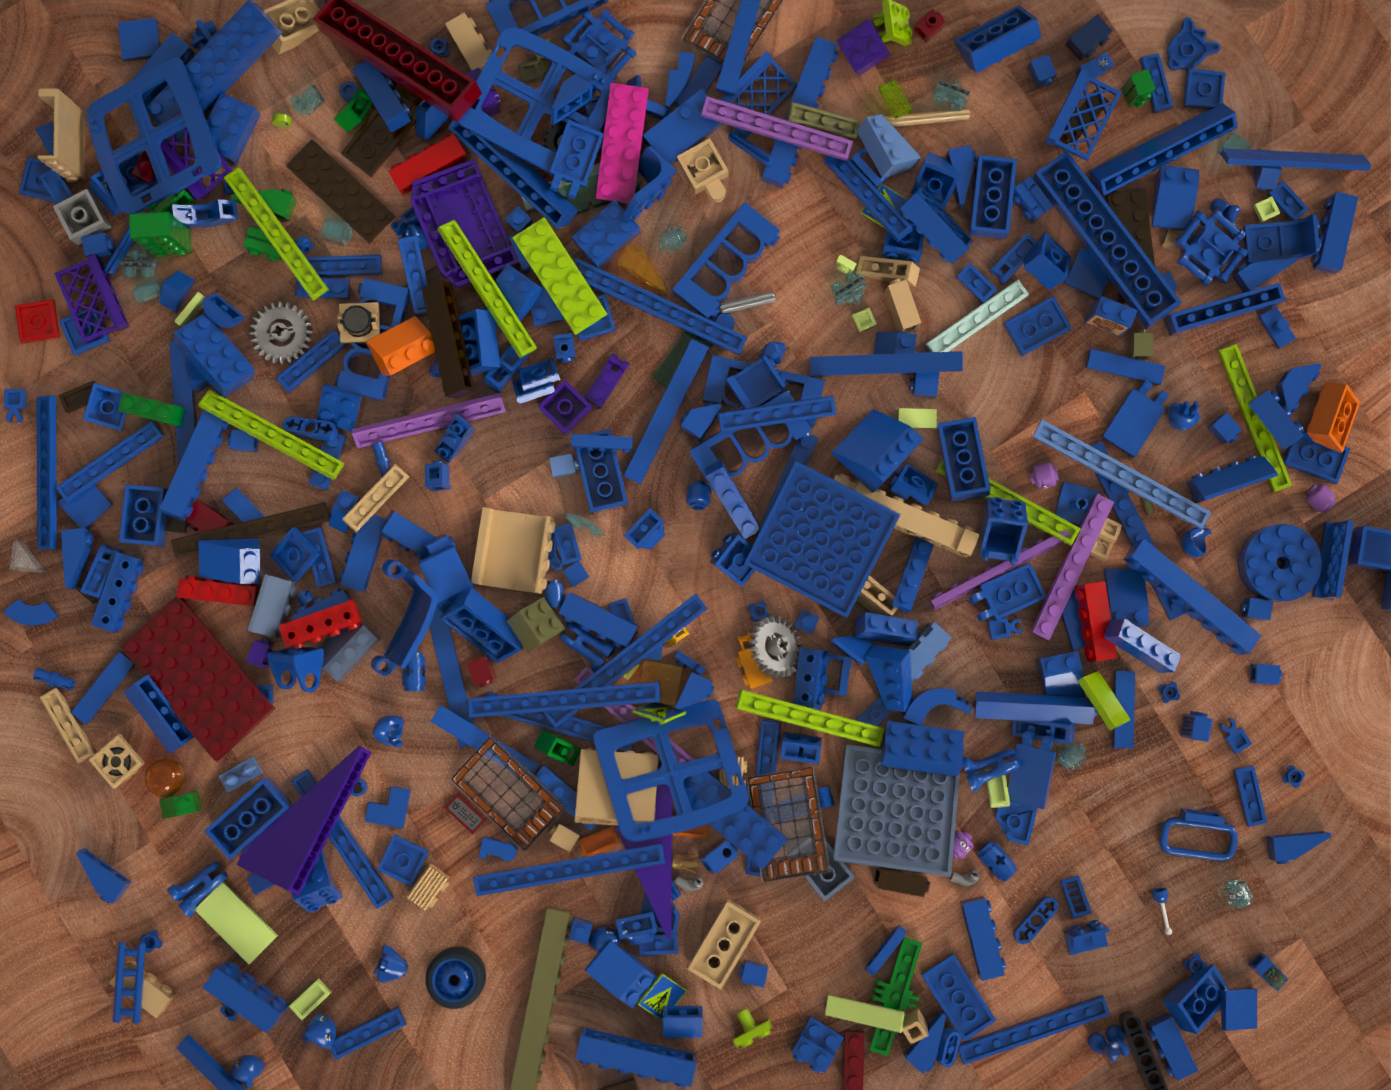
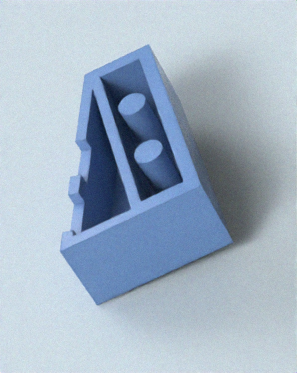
(887, 147)
(927, 646)

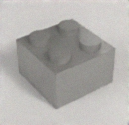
(82, 216)

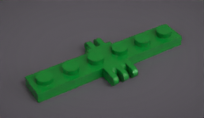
(896, 993)

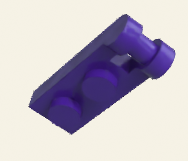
(606, 381)

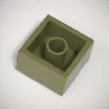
(535, 624)

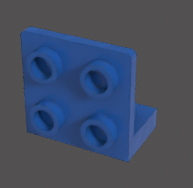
(1086, 937)

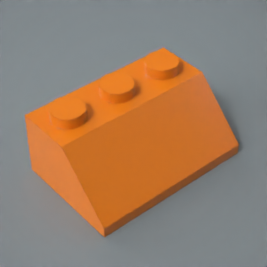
(401, 346)
(1333, 416)

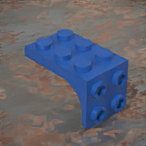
(658, 175)
(1282, 240)
(318, 888)

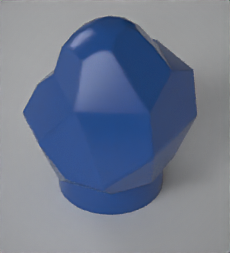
(774, 350)

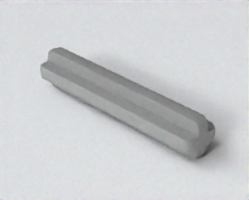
(748, 302)

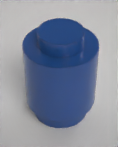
(554, 593)

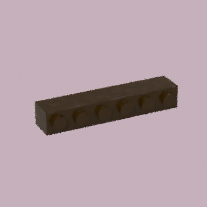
(448, 339)

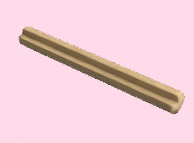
(929, 117)

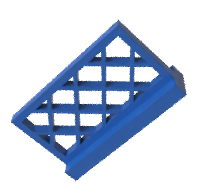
(747, 80)
(1068, 107)
(1334, 556)

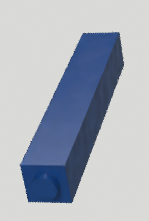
(1034, 707)

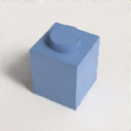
(563, 465)

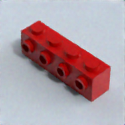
(432, 160)
(217, 592)
(1095, 617)
(321, 623)

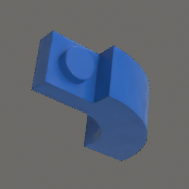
(206, 215)

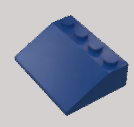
(876, 448)

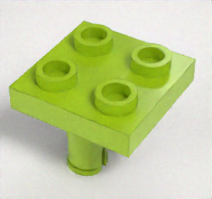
(896, 23)
(751, 1029)

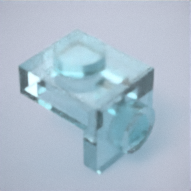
(307, 101)

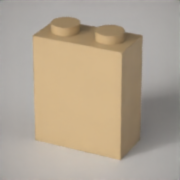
(902, 306)

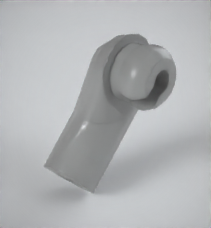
(966, 880)
(689, 885)

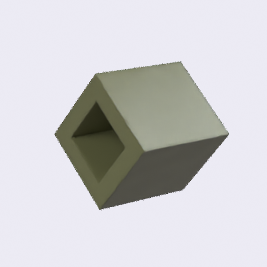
(1141, 345)

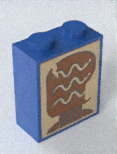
(1110, 316)

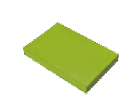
(1104, 700)

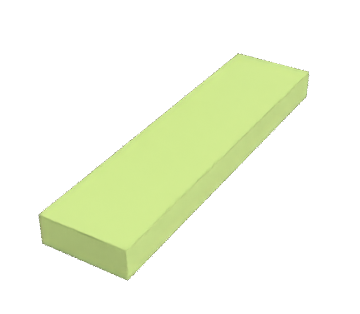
(865, 1013)

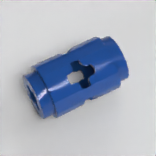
(414, 679)
(1005, 867)

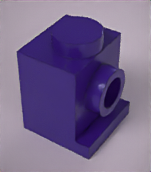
(259, 652)

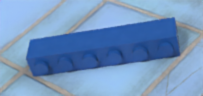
(1224, 309)
(194, 466)

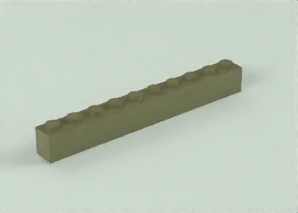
(541, 999)

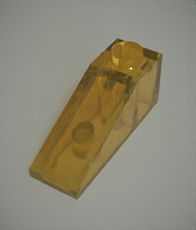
(638, 264)

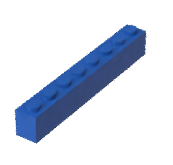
(806, 93)
(1163, 149)
(519, 177)
(1191, 597)

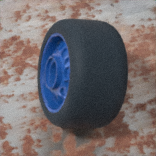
(458, 962)

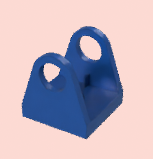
(299, 664)

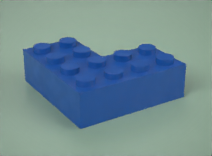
(1373, 550)

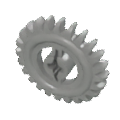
(263, 338)
(775, 647)

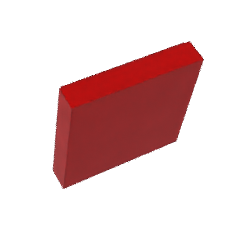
(37, 321)

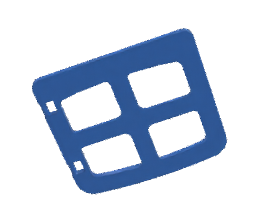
(539, 99)
(150, 137)
(671, 773)

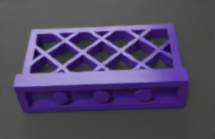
(177, 164)
(104, 288)

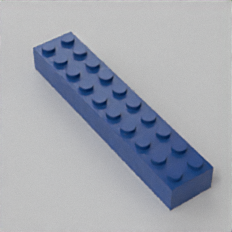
(1107, 239)

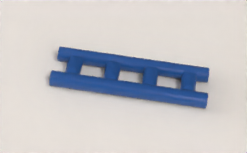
(138, 973)

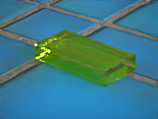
(895, 99)

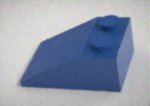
(100, 188)
(1174, 197)
(518, 291)
(230, 560)
(445, 576)
(1127, 596)
(1061, 674)
(621, 973)
(1196, 999)

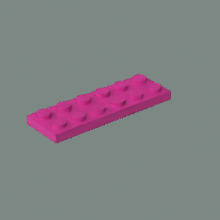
(622, 143)

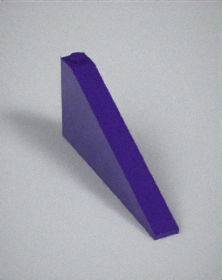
(295, 839)
(658, 878)

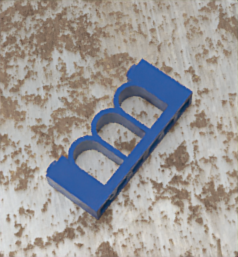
(502, 18)
(756, 226)
(387, 295)
(718, 373)
(705, 456)

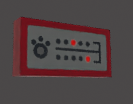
(465, 813)

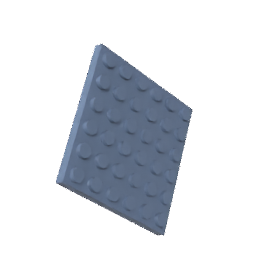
(895, 815)

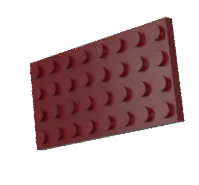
(198, 678)

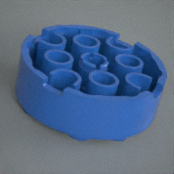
(1299, 565)

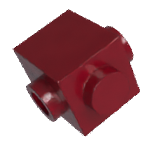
(929, 25)

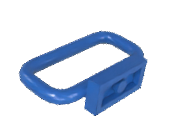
(1199, 819)

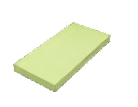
(236, 922)

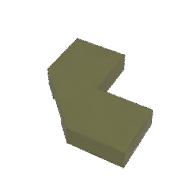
(535, 70)

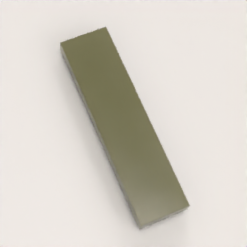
(823, 120)

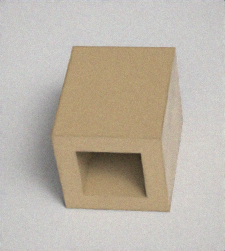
(564, 836)
(915, 1026)

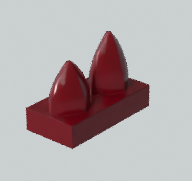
(143, 170)

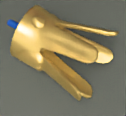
(680, 863)

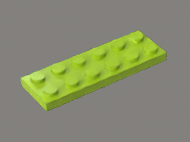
(559, 276)

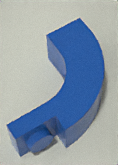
(930, 698)

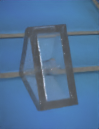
(23, 559)

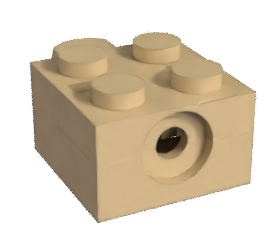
(702, 171)

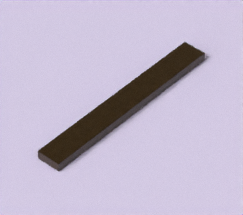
(254, 528)

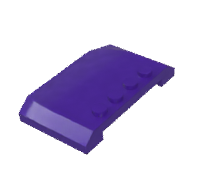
(461, 196)

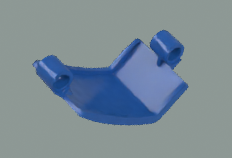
(414, 623)

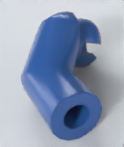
(1231, 214)

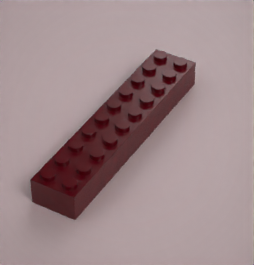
(398, 57)

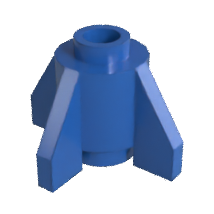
(390, 966)

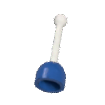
(1160, 895)

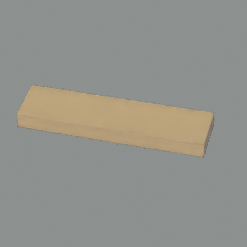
(375, 498)
(68, 725)

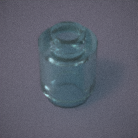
(147, 291)

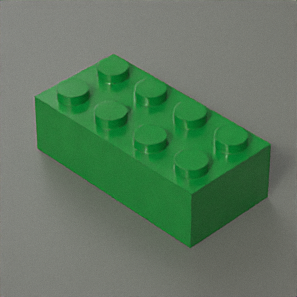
(160, 234)

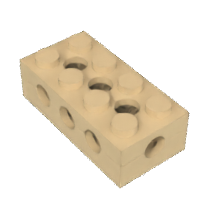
(728, 956)

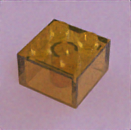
(666, 675)

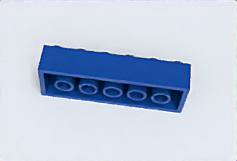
(636, 1057)

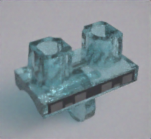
(951, 92)
(147, 265)
(851, 291)

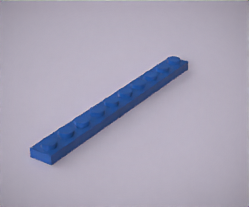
(661, 308)
(1133, 527)
(636, 652)
(564, 699)
(569, 869)

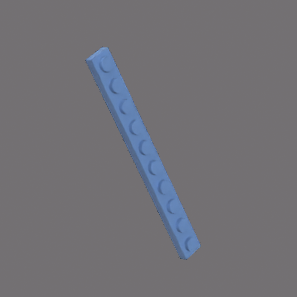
(1121, 474)

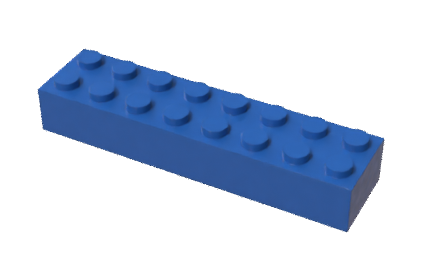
(222, 60)

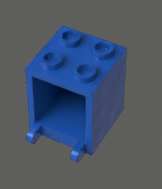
(1002, 529)

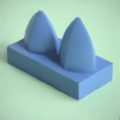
(240, 774)

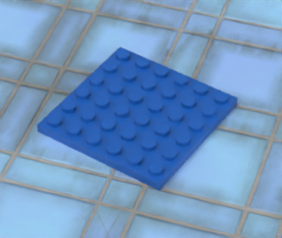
(822, 538)

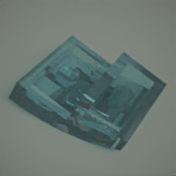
(580, 523)

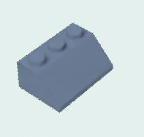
(272, 605)
(347, 650)

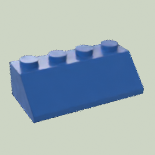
(998, 38)
(936, 225)
(1230, 479)
(482, 625)

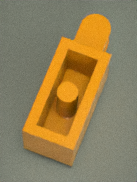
(753, 675)

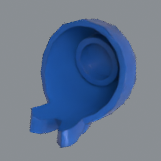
(1194, 542)

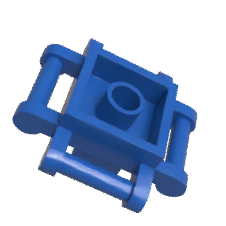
(599, 45)
(1210, 247)

